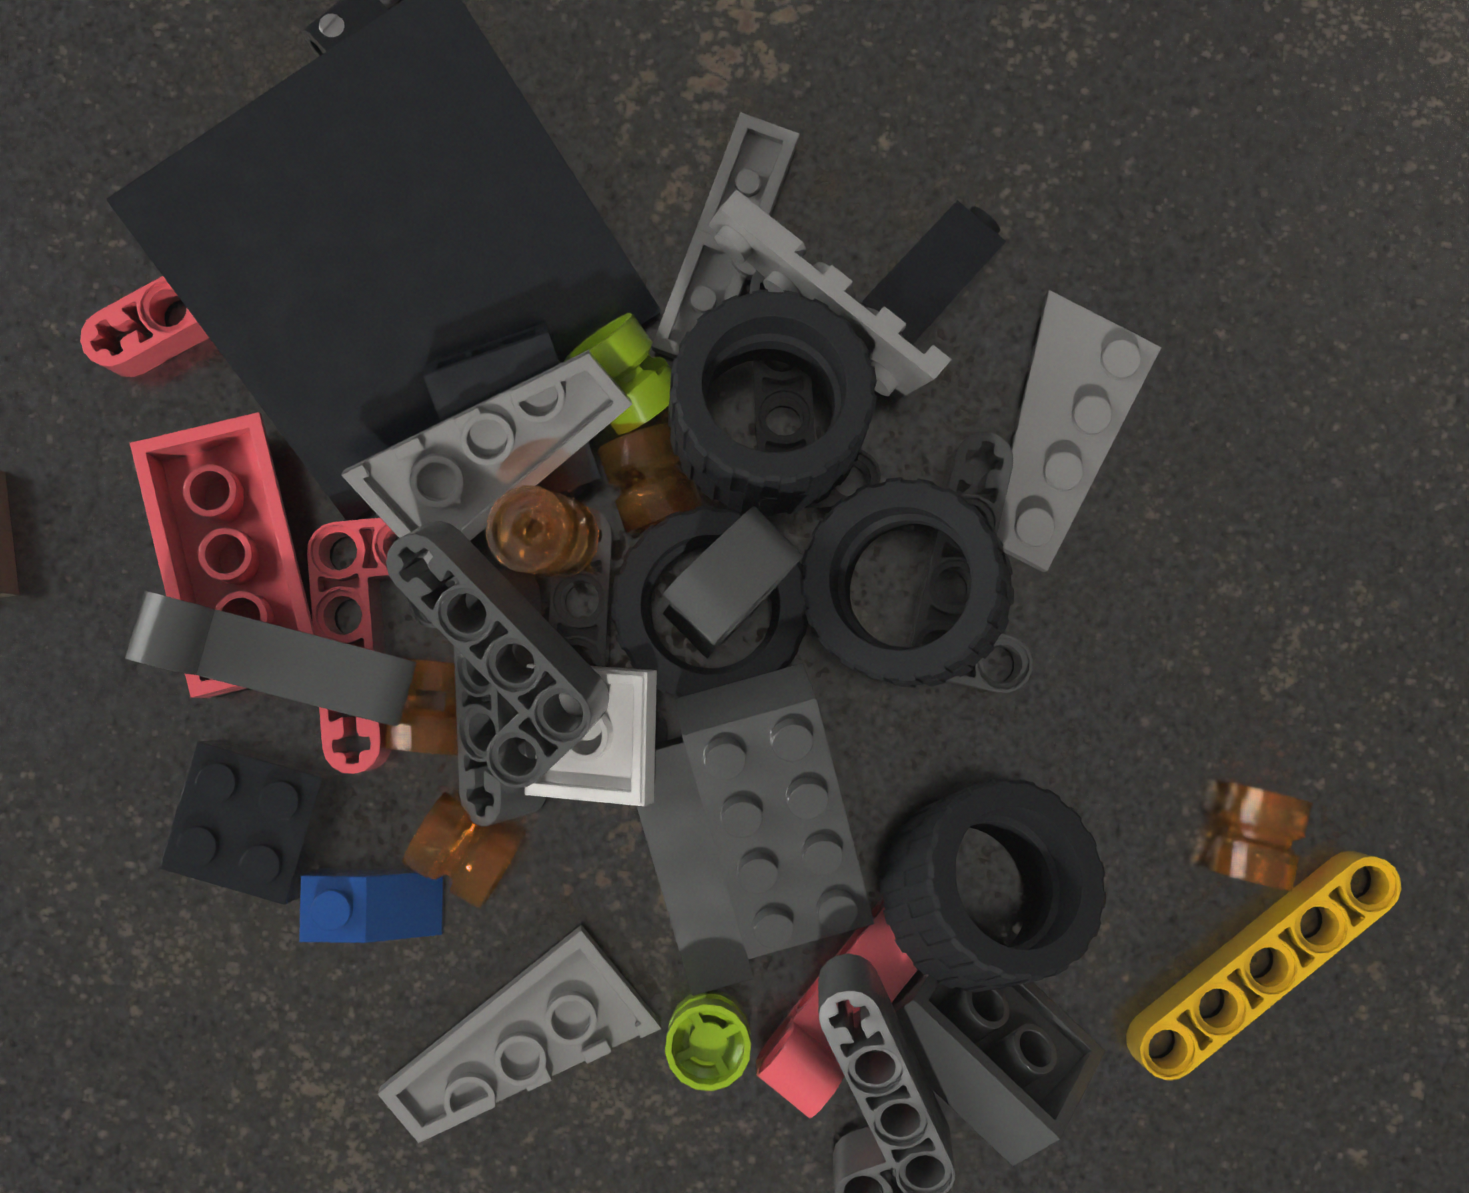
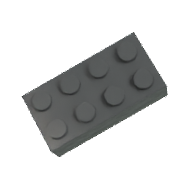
(774, 810)

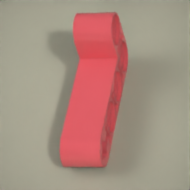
(136, 316)
(327, 592)
(797, 1055)

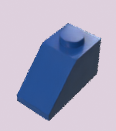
(369, 905)

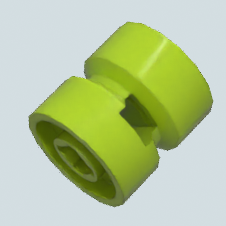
(624, 353)
(708, 1040)

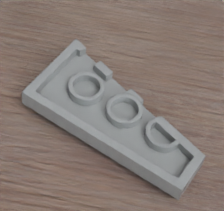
(777, 254)
(1070, 413)
(493, 447)
(541, 1023)

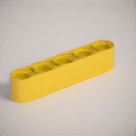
(1293, 961)

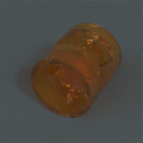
(648, 478)
(542, 532)
(426, 728)
(1259, 836)
(465, 852)

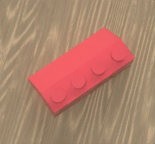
(222, 526)

